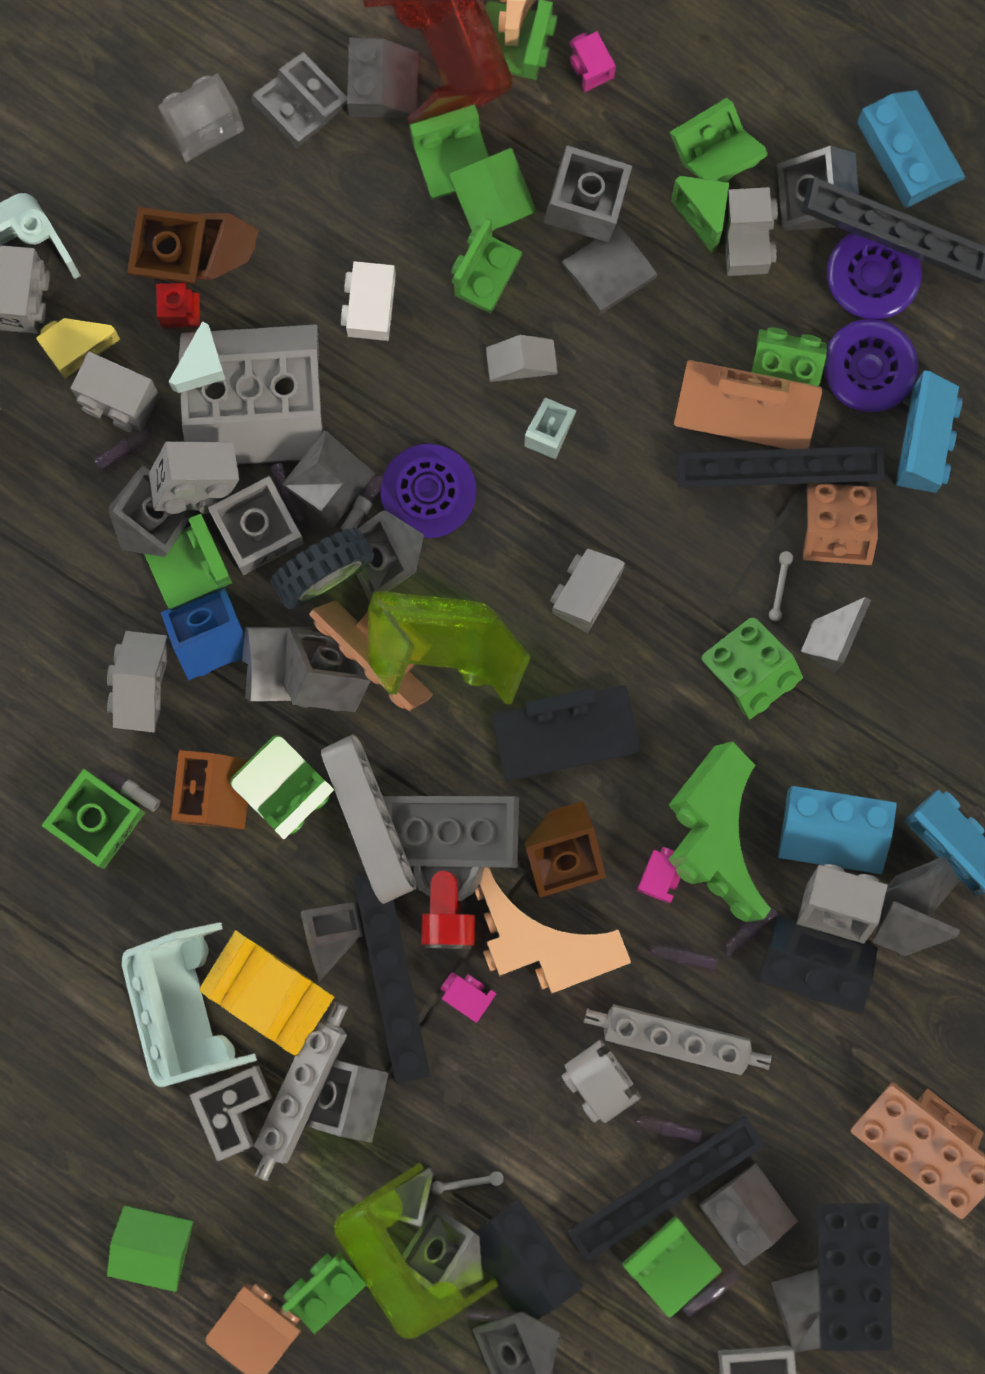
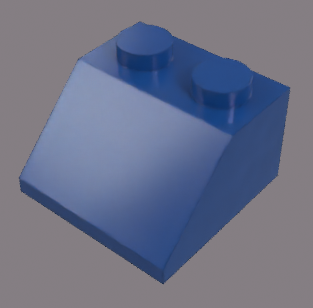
(205, 633)

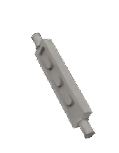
(677, 1039)
(300, 1092)

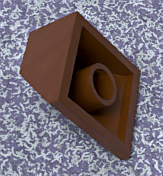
(225, 244)
(166, 245)
(564, 850)

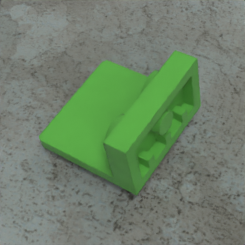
(446, 146)
(484, 269)
(190, 567)
(671, 1266)
(325, 1293)

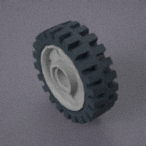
(322, 568)

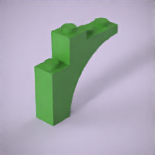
(712, 848)

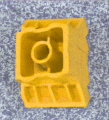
(266, 993)

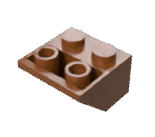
(205, 792)

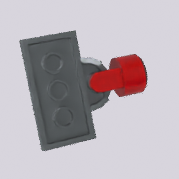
(449, 847)

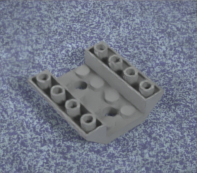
(251, 412)

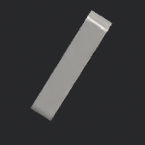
(368, 819)

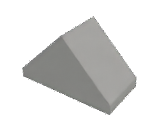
(521, 358)

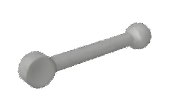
(785, 559)
(495, 1178)

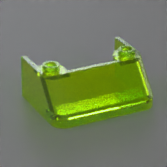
(443, 634)
(386, 1272)

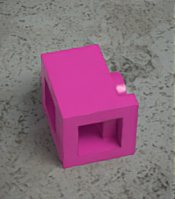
(591, 60)
(659, 876)
(466, 995)

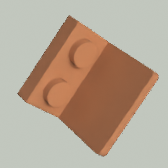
(841, 523)

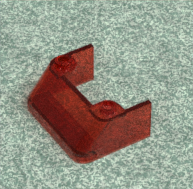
(463, 51)

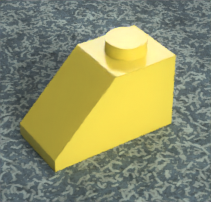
(71, 339)

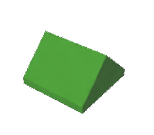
(493, 191)
(702, 206)
(149, 1248)

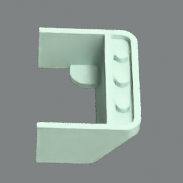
(25, 218)
(172, 1010)

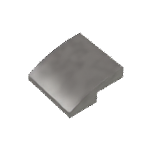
(299, 100)
(609, 270)
(265, 655)

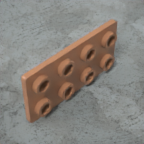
(747, 406)
(353, 639)
(927, 1145)

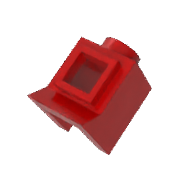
(177, 306)

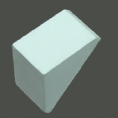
(199, 363)
(549, 428)

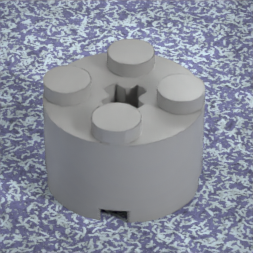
(600, 1082)

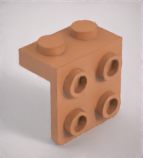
(254, 1331)

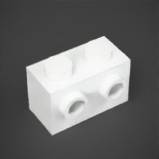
(369, 301)

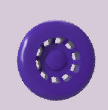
(872, 277)
(870, 365)
(429, 489)

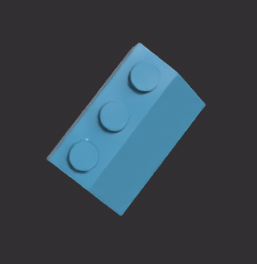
(909, 147)
(929, 433)
(836, 829)
(952, 836)

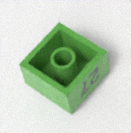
(93, 819)

